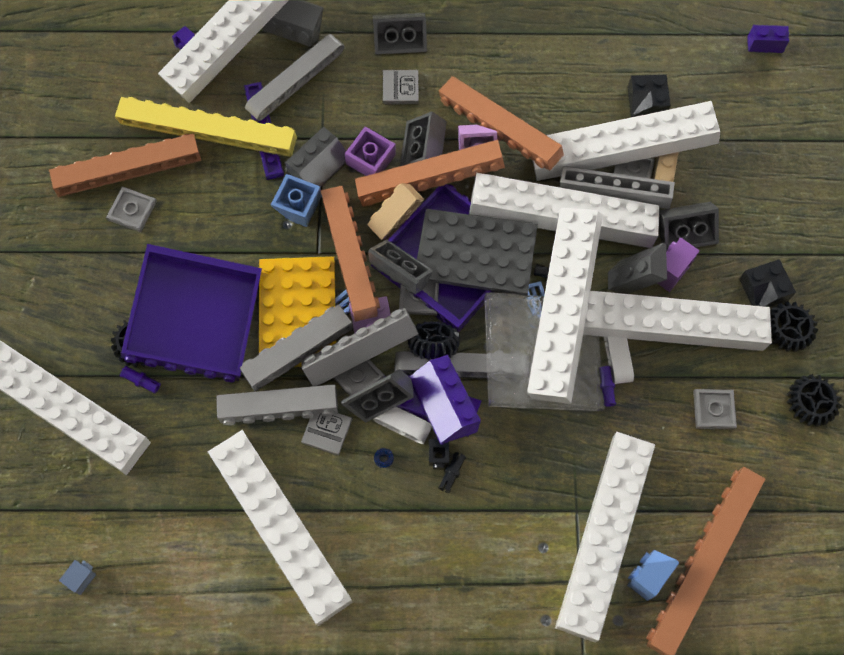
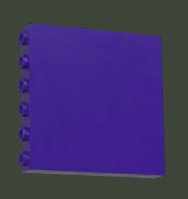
(455, 303)
(191, 313)

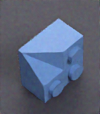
(297, 199)
(652, 574)

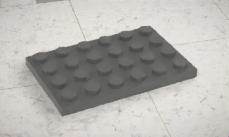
(477, 251)

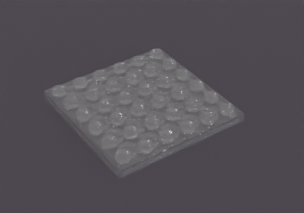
(511, 344)

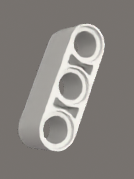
(620, 359)
(405, 424)

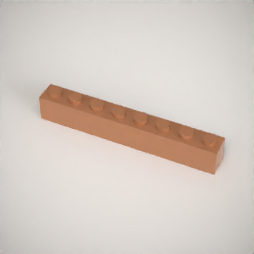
(509, 128)
(125, 165)
(431, 172)
(350, 256)

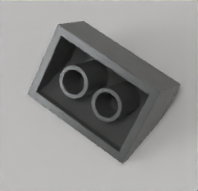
(297, 22)
(400, 33)
(423, 138)
(317, 158)
(694, 223)
(399, 266)
(639, 270)
(380, 396)

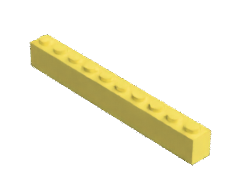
(206, 126)

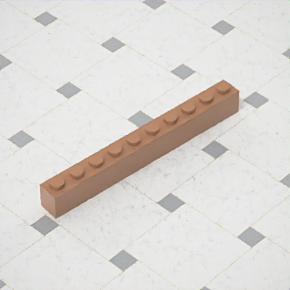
(705, 563)

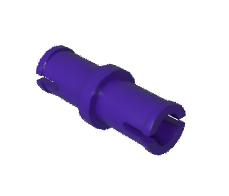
(140, 379)
(607, 386)

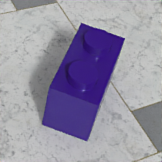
(768, 38)

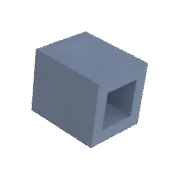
(78, 576)

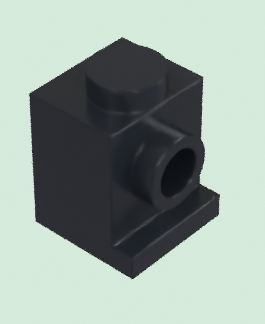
(443, 449)

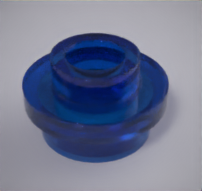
(383, 452)

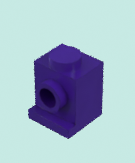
(182, 37)

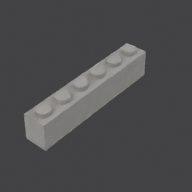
(619, 186)
(359, 347)
(293, 349)
(277, 404)

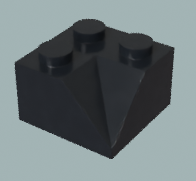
(648, 94)
(767, 284)

